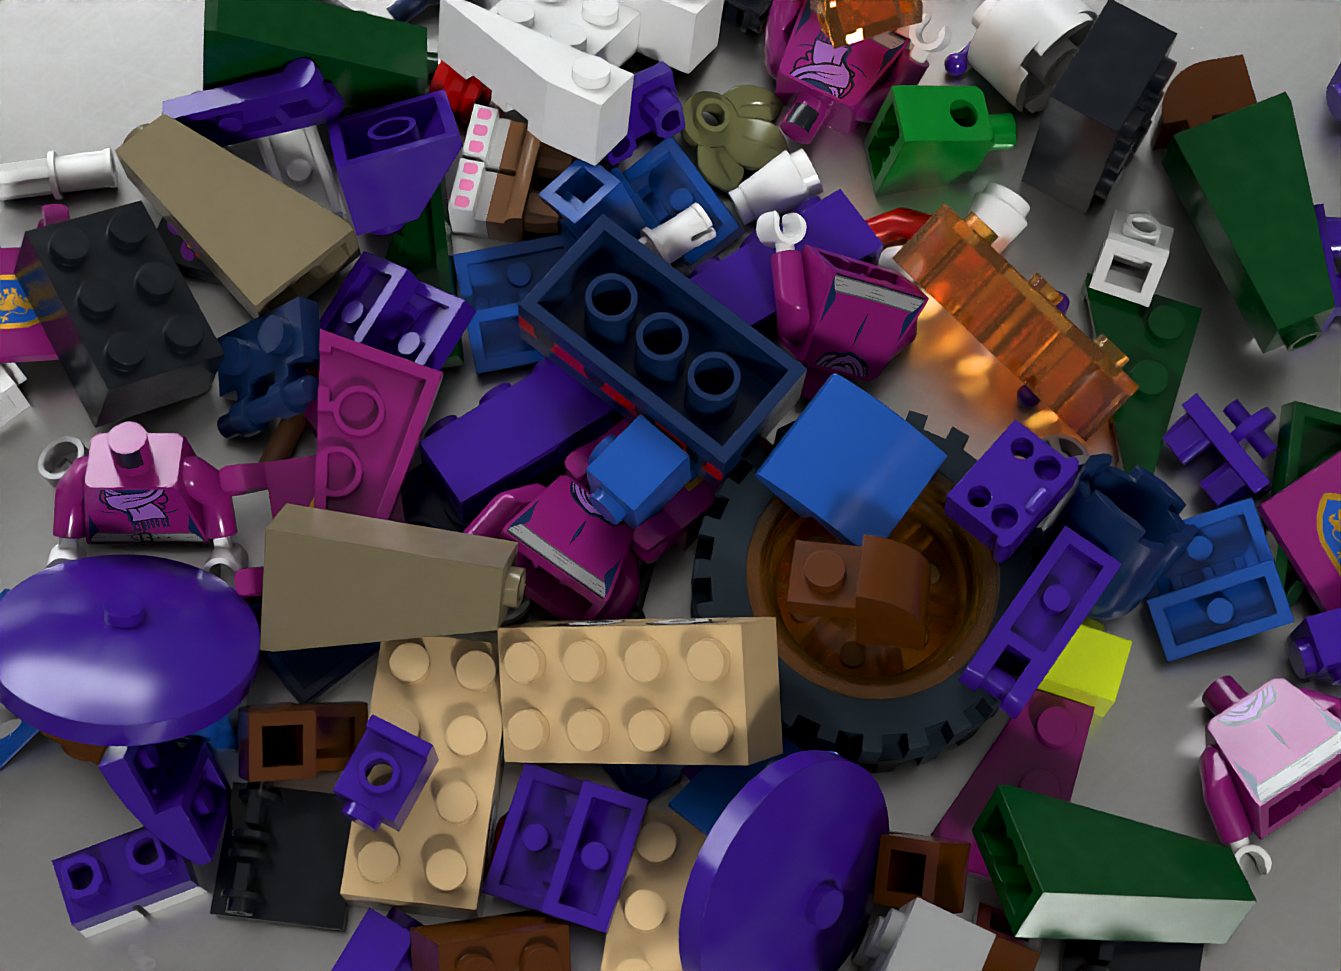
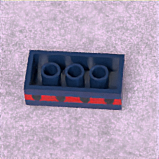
(660, 349)

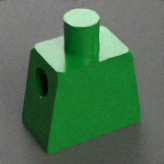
(933, 137)

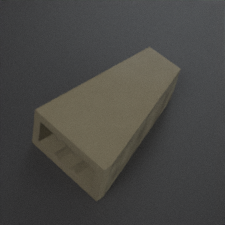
(237, 219)
(378, 580)

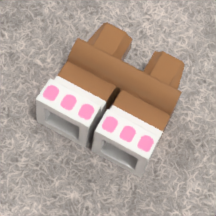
(500, 180)

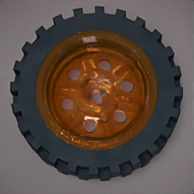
(898, 699)

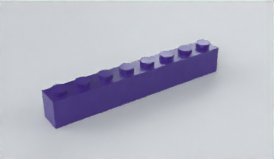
(549, 414)

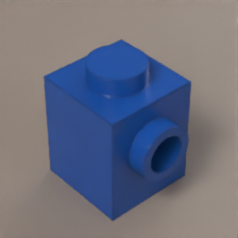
(636, 473)

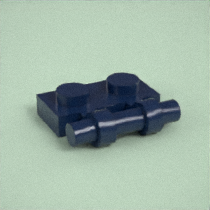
(270, 354)

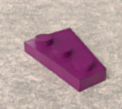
(367, 425)
(1032, 753)

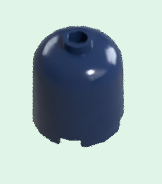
(1129, 519)

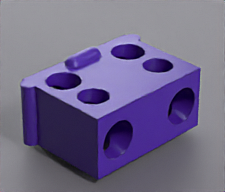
(1012, 490)

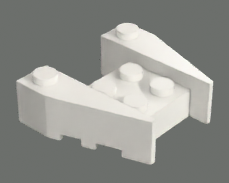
(565, 58)

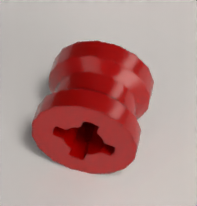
(460, 91)

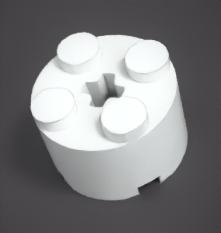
(1027, 46)

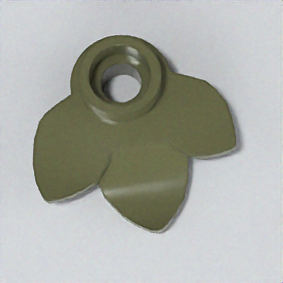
(740, 140)

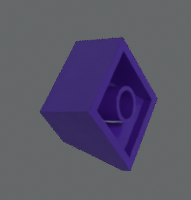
(394, 159)

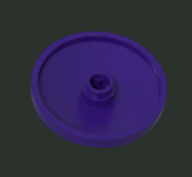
(125, 650)
(786, 870)

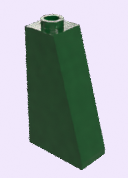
(359, 53)
(1257, 218)
(1104, 875)

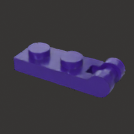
(259, 105)
(1041, 619)

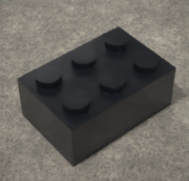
(1101, 107)
(118, 312)

